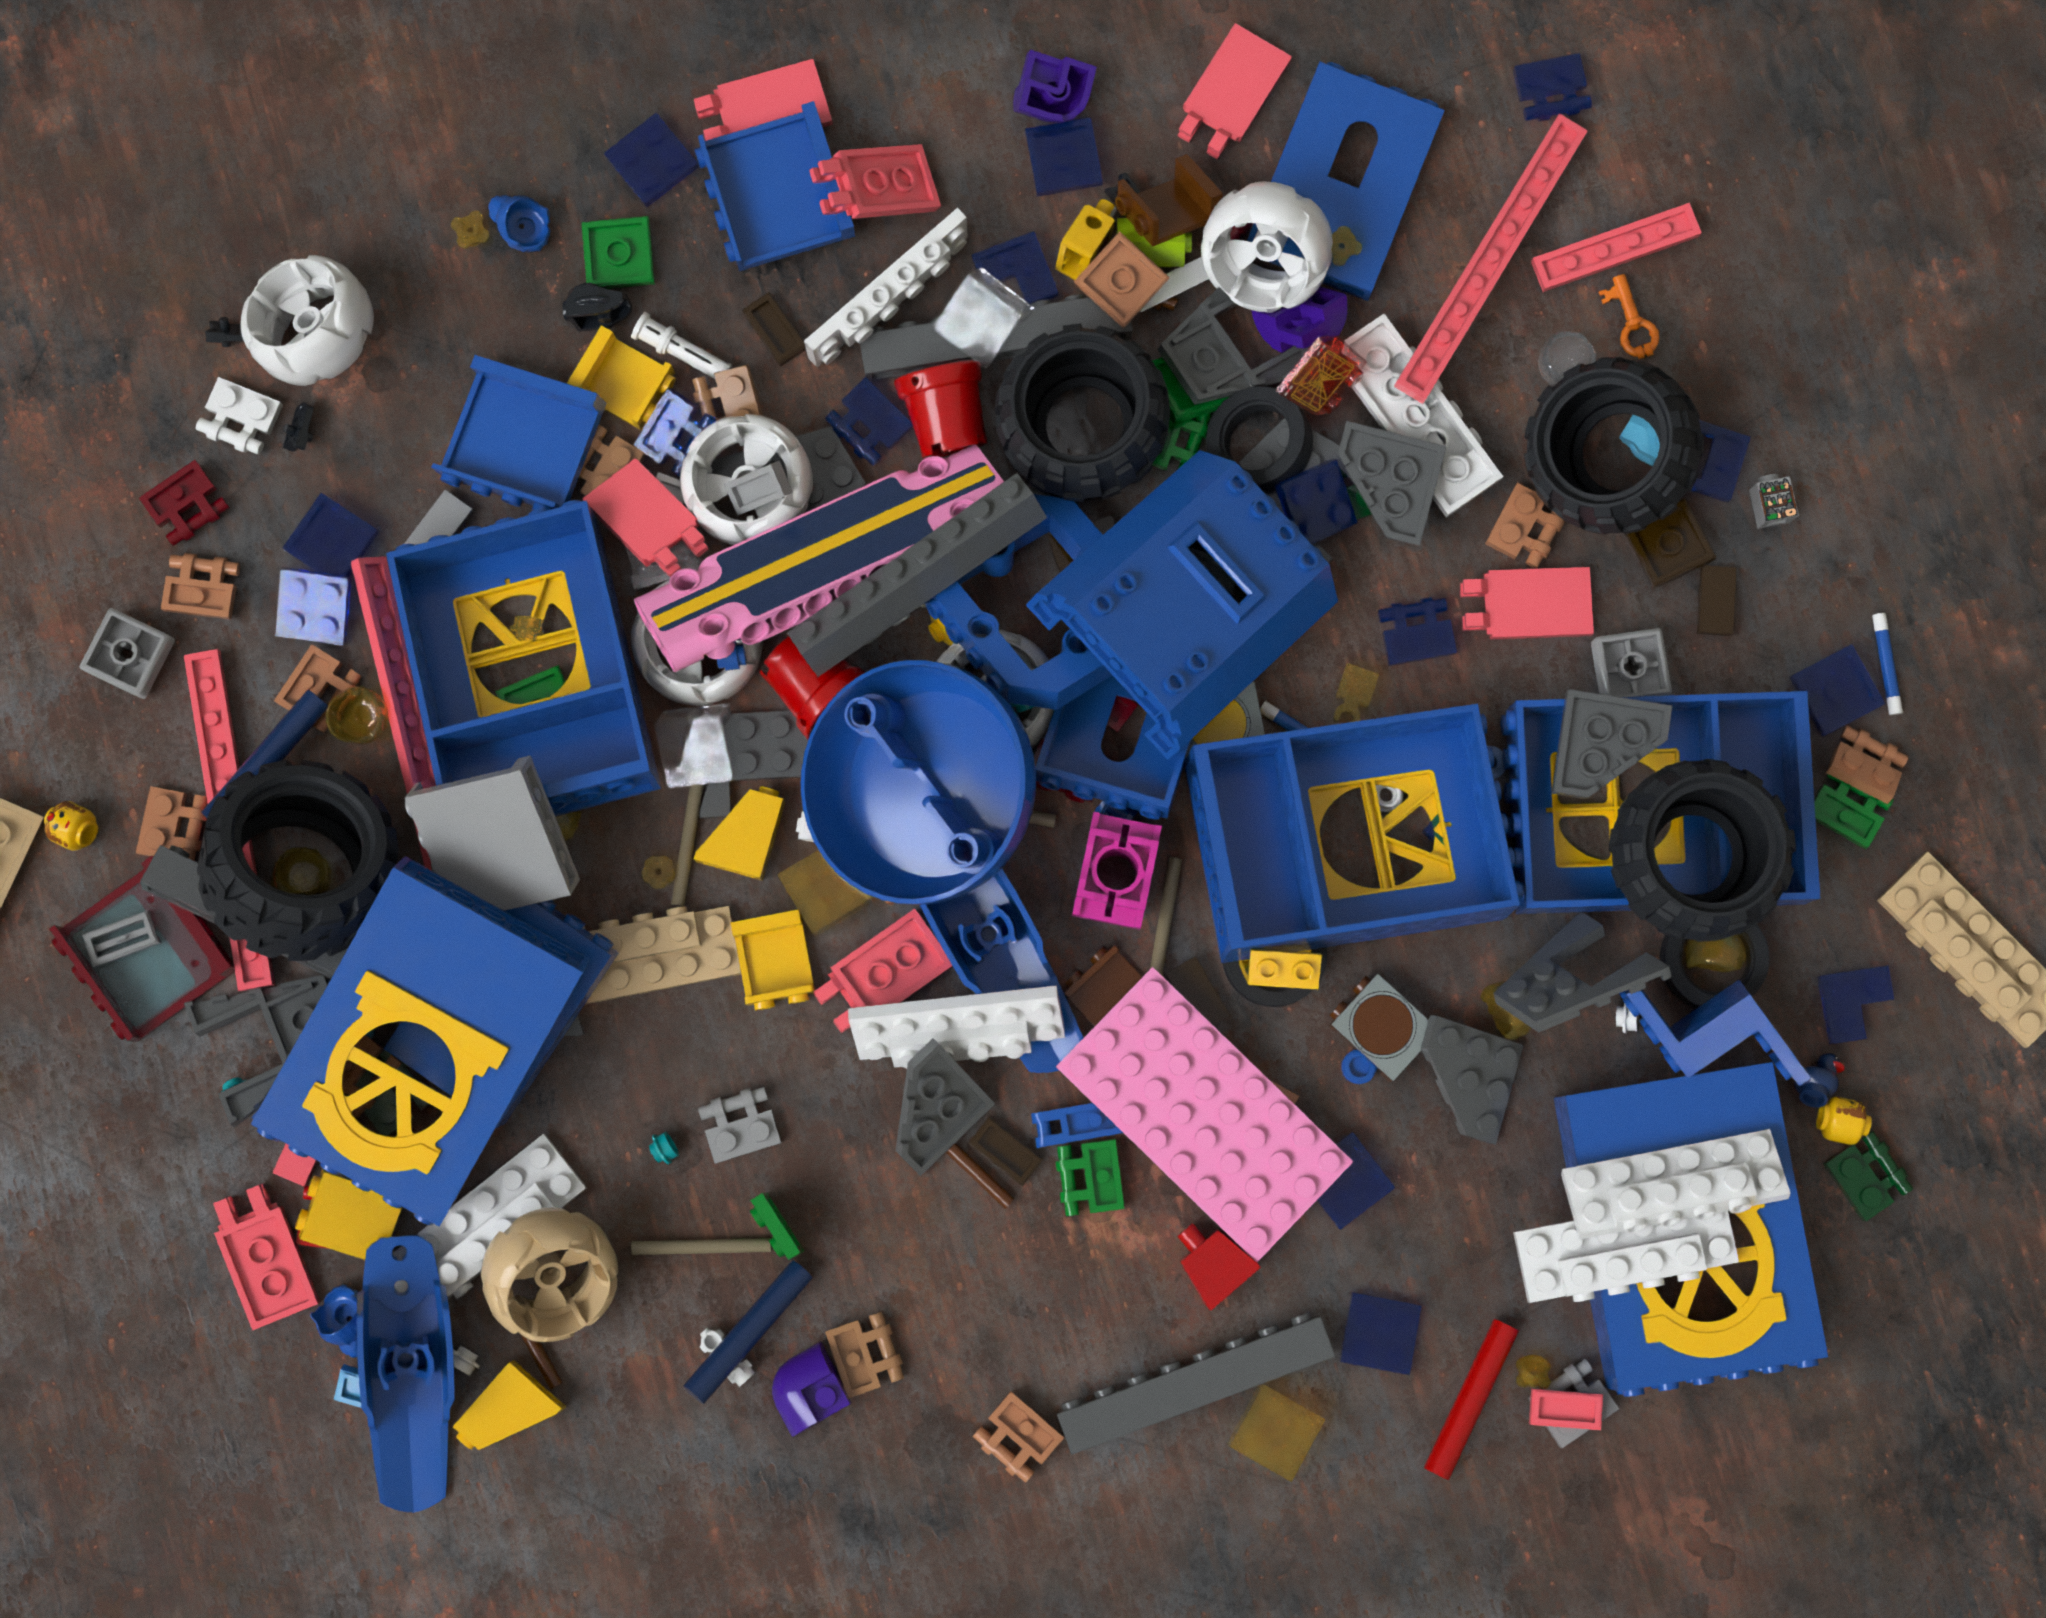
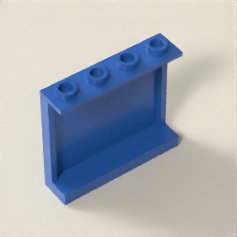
(768, 189)
(521, 436)

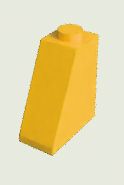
(745, 836)
(506, 1407)

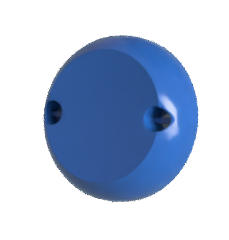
(918, 784)

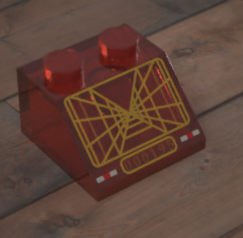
(1323, 375)

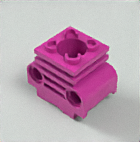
(1121, 838)

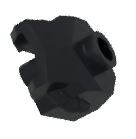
(594, 306)

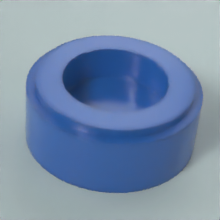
(1357, 1068)

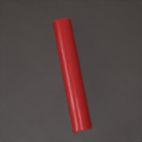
(1471, 1399)

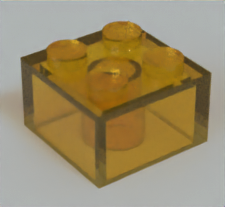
(821, 893)
(1276, 1432)

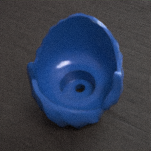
(516, 210)
(333, 1318)

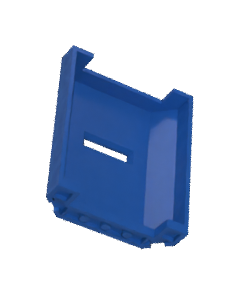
(1167, 620)

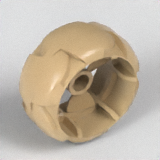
(531, 1251)

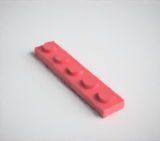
(1616, 247)

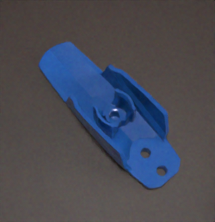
(1001, 950)
(406, 1371)

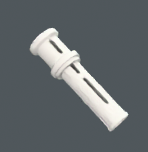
(667, 341)

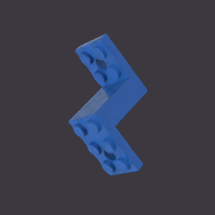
(1714, 1031)

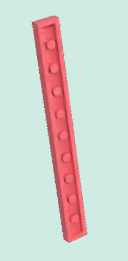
(1490, 259)
(394, 672)
(218, 765)

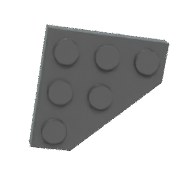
(1393, 477)
(1603, 739)
(1472, 1074)
(936, 1106)

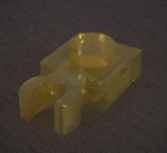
(1355, 689)

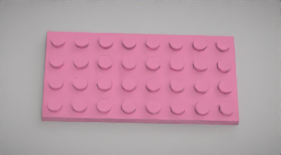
(1204, 1114)

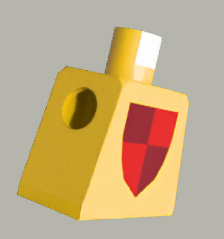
(1086, 238)

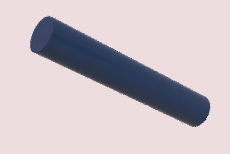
(281, 738)
(747, 1332)

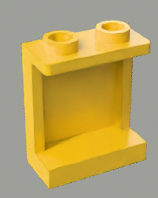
(773, 959)
(344, 1216)

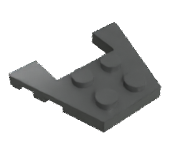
(759, 749)

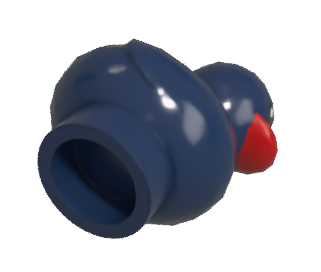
(1822, 1082)

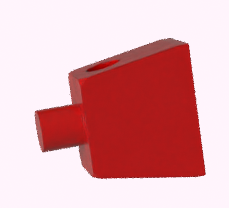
(1214, 1264)

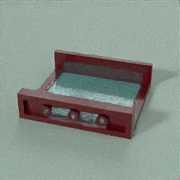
(156, 982)

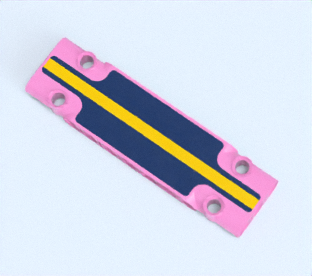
(808, 560)

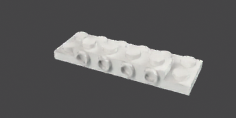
(888, 290)
(1465, 465)
(963, 1025)
(527, 1182)
(1675, 1184)
(1562, 1265)

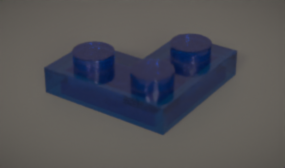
(1022, 260)
(1843, 996)

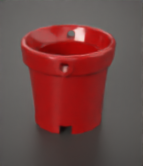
(944, 407)
(799, 685)

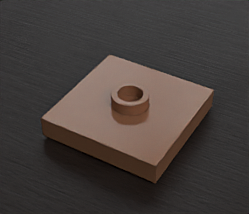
(1121, 280)

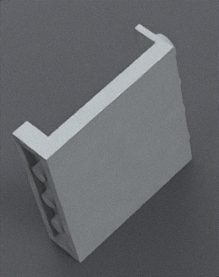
(495, 836)

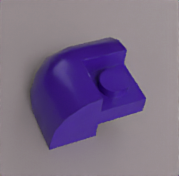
(1053, 87)
(1317, 317)
(808, 1389)

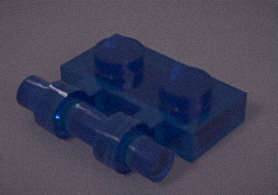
(1550, 78)
(876, 414)
(666, 427)
(1419, 641)

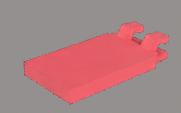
(1233, 88)
(764, 99)
(878, 182)
(646, 516)
(1531, 603)
(886, 967)
(263, 1259)

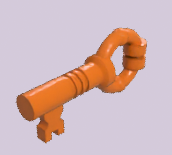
(1633, 321)

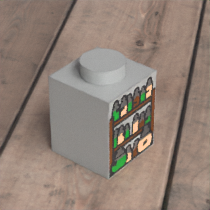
(1773, 501)

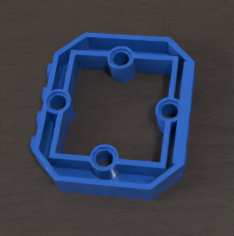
(1059, 678)

